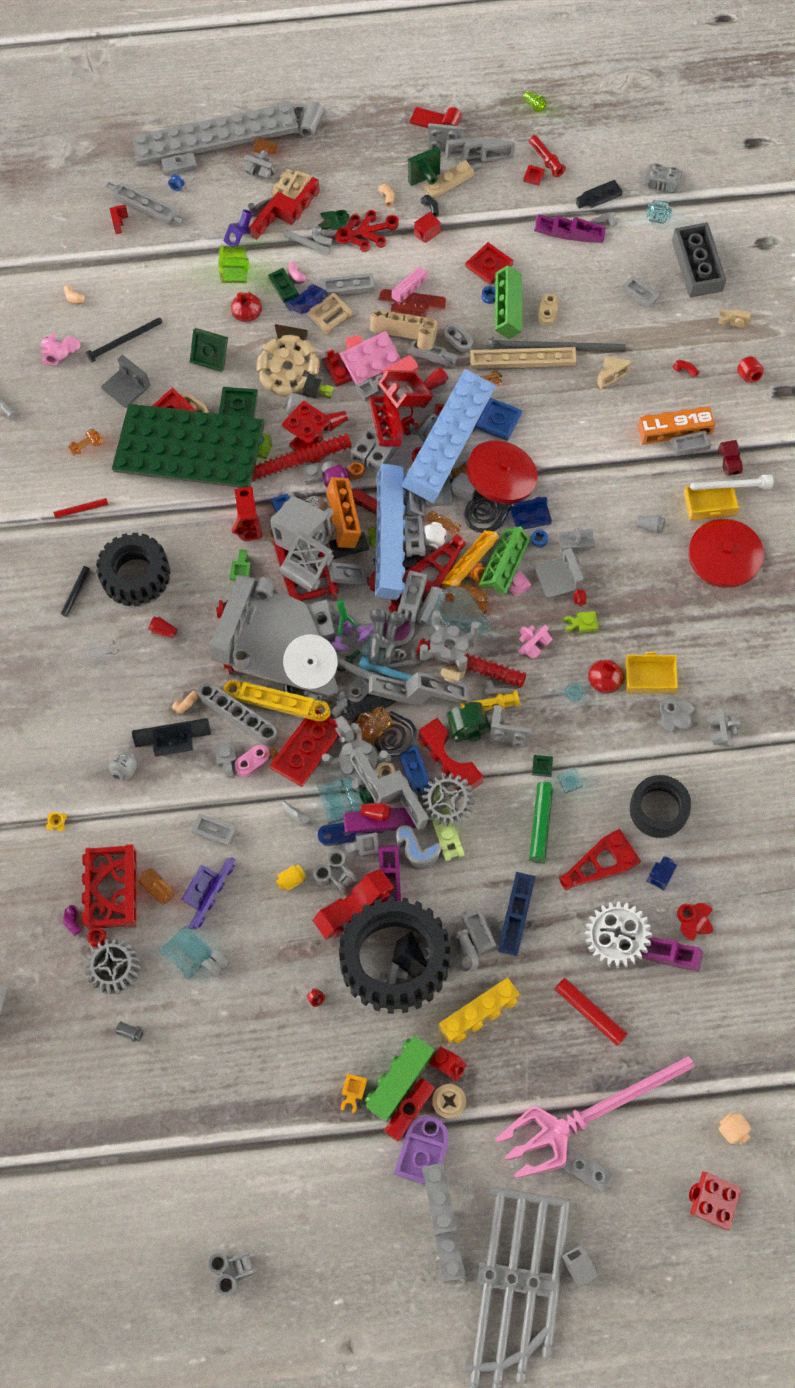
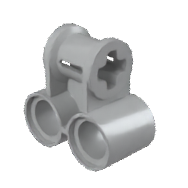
(337, 873)
(232, 1270)

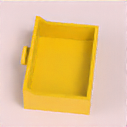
(710, 503)
(651, 673)

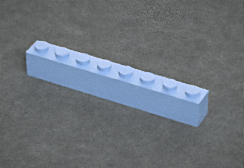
(390, 532)

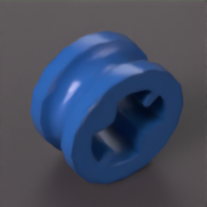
(176, 182)
(488, 299)
(541, 533)

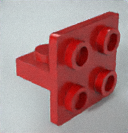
(306, 423)

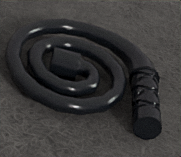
(481, 511)
(392, 740)

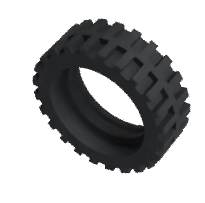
(394, 915)

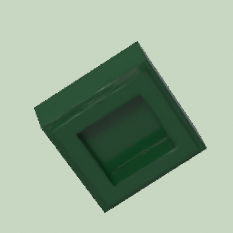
(542, 765)

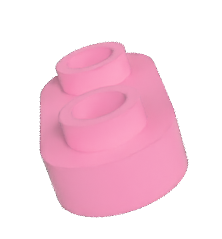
(254, 762)

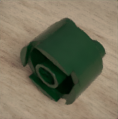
(468, 722)

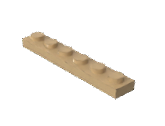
(523, 358)

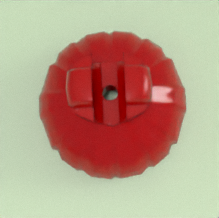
(246, 307)
(606, 676)

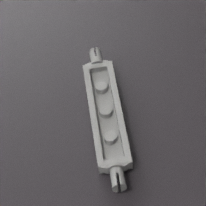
(145, 203)

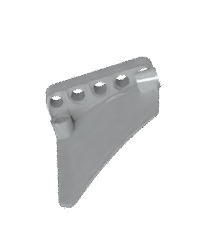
(259, 628)

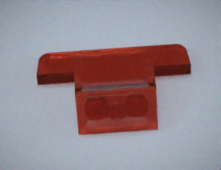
(414, 304)

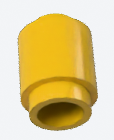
(290, 878)

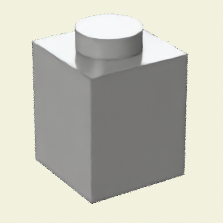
(463, 488)
(579, 1266)

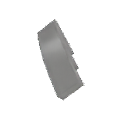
(480, 148)

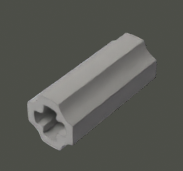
(429, 606)

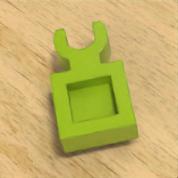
(584, 622)

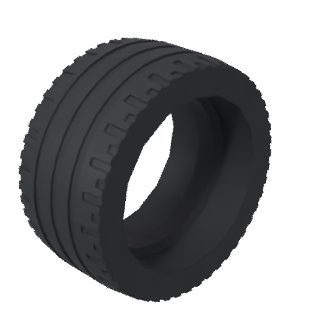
(664, 784)

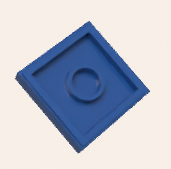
(498, 419)

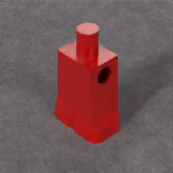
(247, 523)

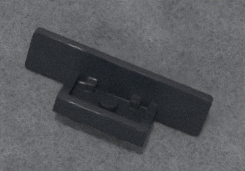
(171, 737)

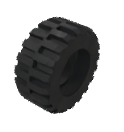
(127, 549)

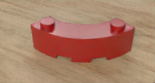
(333, 918)

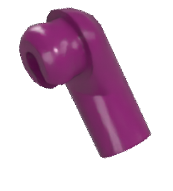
(69, 920)

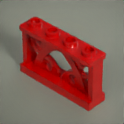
(126, 908)

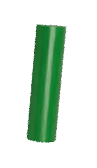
(541, 822)

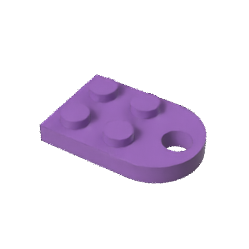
(421, 1149)

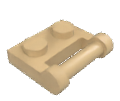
(327, 309)

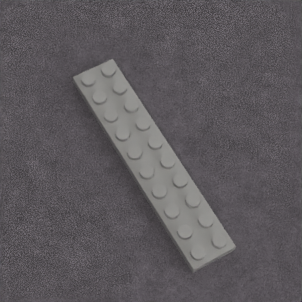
(215, 133)

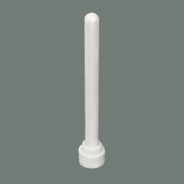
(763, 482)

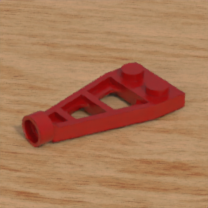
(447, 549)
(620, 850)

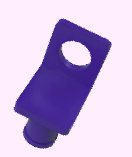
(239, 228)

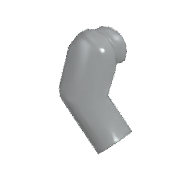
(341, 704)

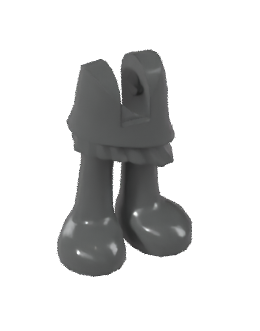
(377, 640)

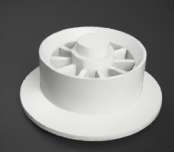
(310, 661)

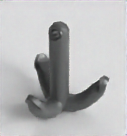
(425, 425)

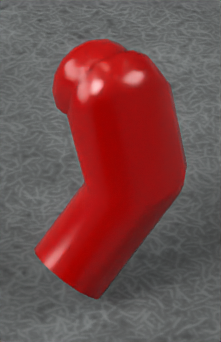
(689, 367)

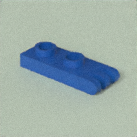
(415, 770)

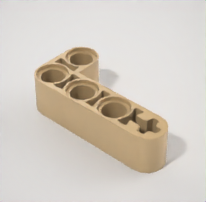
(405, 326)

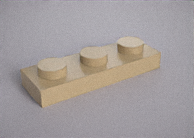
(449, 179)

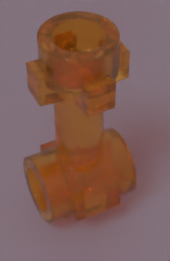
(92, 437)

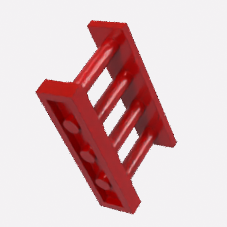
(290, 585)

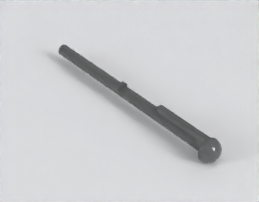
(504, 344)

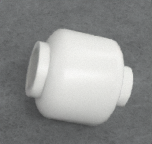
(434, 536)

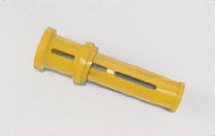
(505, 701)

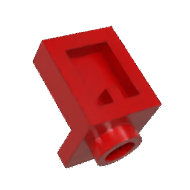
(117, 214)

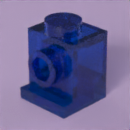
(662, 873)

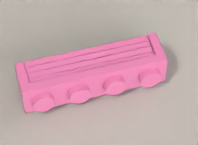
(409, 284)

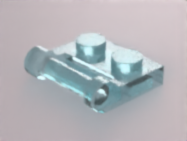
(333, 802)
(191, 947)

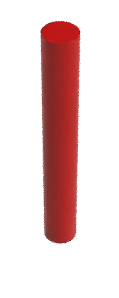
(80, 508)

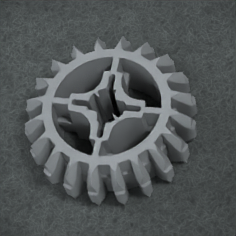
(440, 804)
(95, 968)

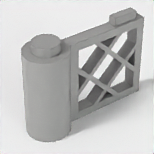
(308, 119)
(300, 570)

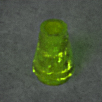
(535, 101)

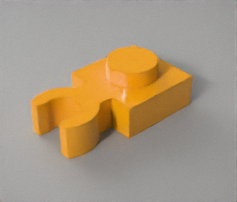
(353, 1089)

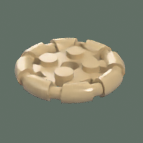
(284, 356)

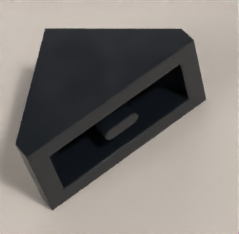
(409, 955)

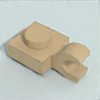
(736, 318)

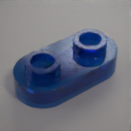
(337, 834)

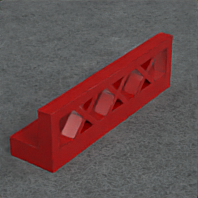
(391, 420)

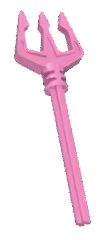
(557, 1131)

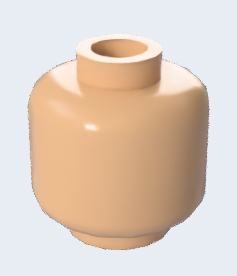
(735, 1128)

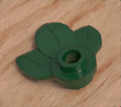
(334, 219)

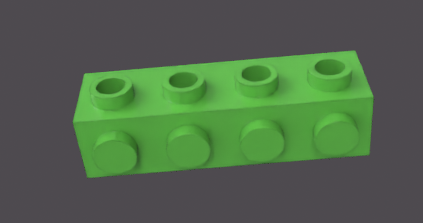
(508, 302)
(400, 1078)

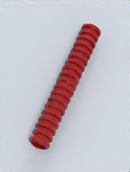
(301, 456)
(487, 668)

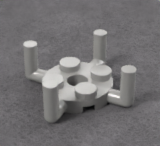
(451, 634)
(344, 757)

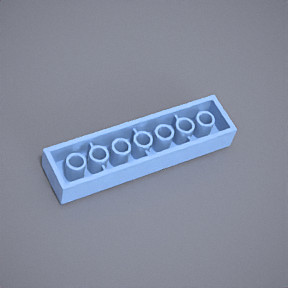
(448, 436)

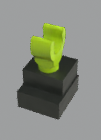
(313, 386)

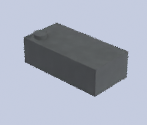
(698, 259)

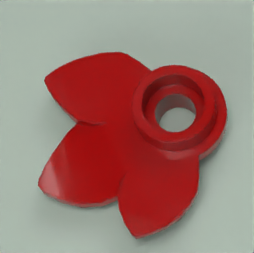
(696, 922)

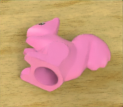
(56, 351)

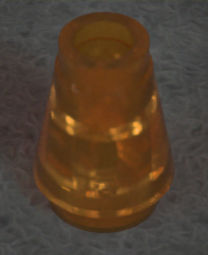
(262, 144)

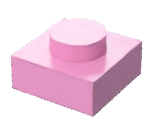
(519, 584)

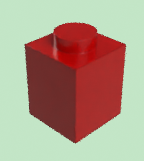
(427, 227)

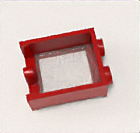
(405, 388)

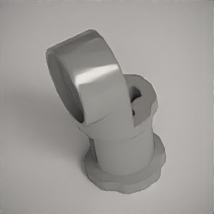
(465, 949)

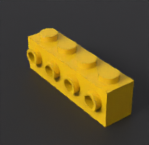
(479, 1011)

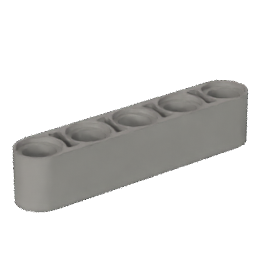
(242, 721)

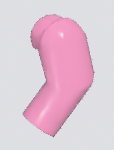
(294, 274)

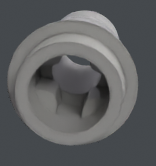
(652, 523)

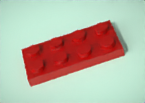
(305, 750)

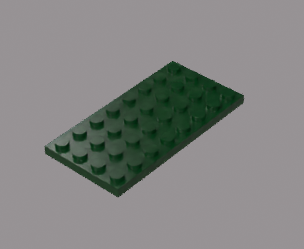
(188, 446)

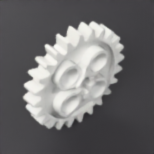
(612, 951)

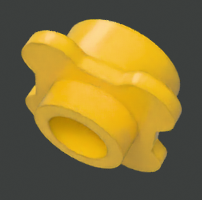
(52, 817)

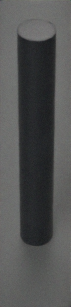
(75, 590)

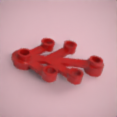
(364, 230)

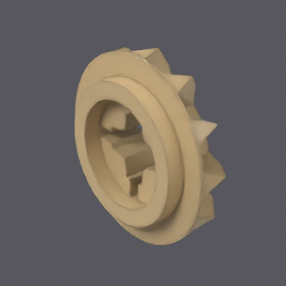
(449, 1091)

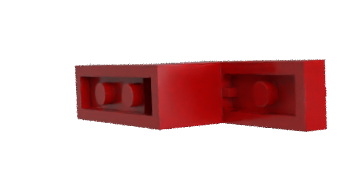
(285, 208)

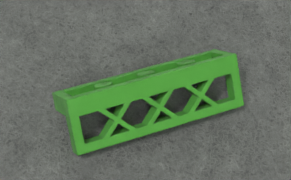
(508, 560)

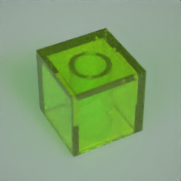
(233, 264)

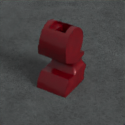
(732, 462)

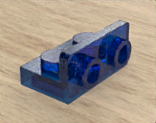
(531, 513)

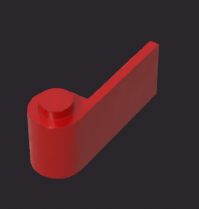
(423, 117)

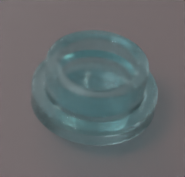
(574, 692)

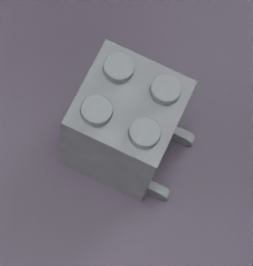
(301, 516)

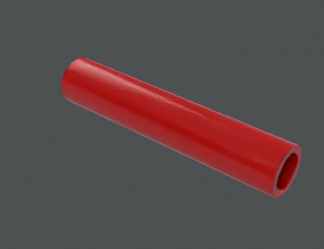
(591, 1011)

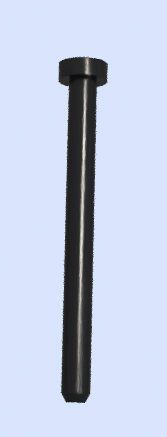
(93, 354)

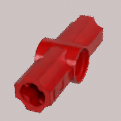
(400, 1121)

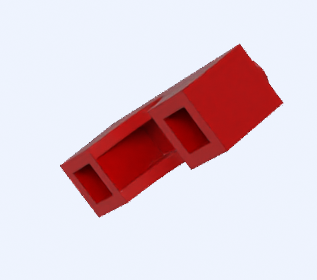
(434, 737)

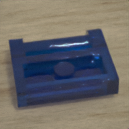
(307, 299)

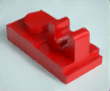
(336, 368)

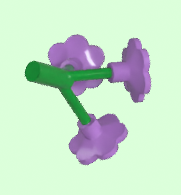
(346, 626)

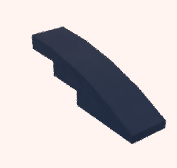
(516, 914)

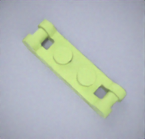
(447, 835)

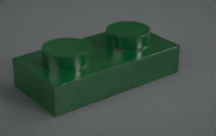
(283, 285)

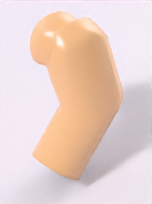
(390, 194)
(73, 297)
(186, 703)

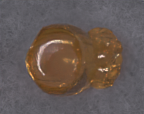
(373, 724)

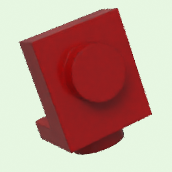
(448, 1063)

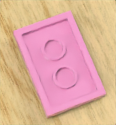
(370, 357)

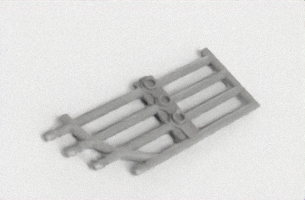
(518, 1280)

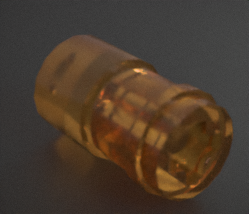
(156, 886)

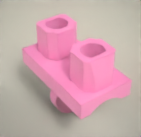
(529, 647)

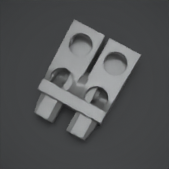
(369, 452)

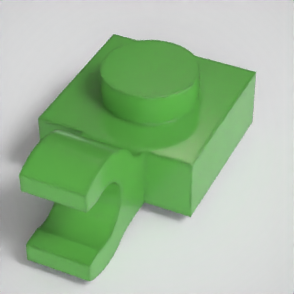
(241, 566)

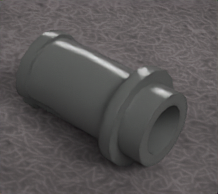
(129, 1031)

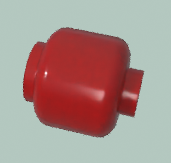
(750, 369)

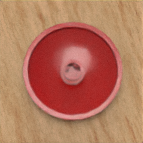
(501, 471)
(725, 553)

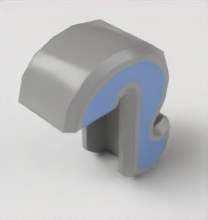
(413, 852)

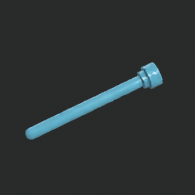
(370, 666)

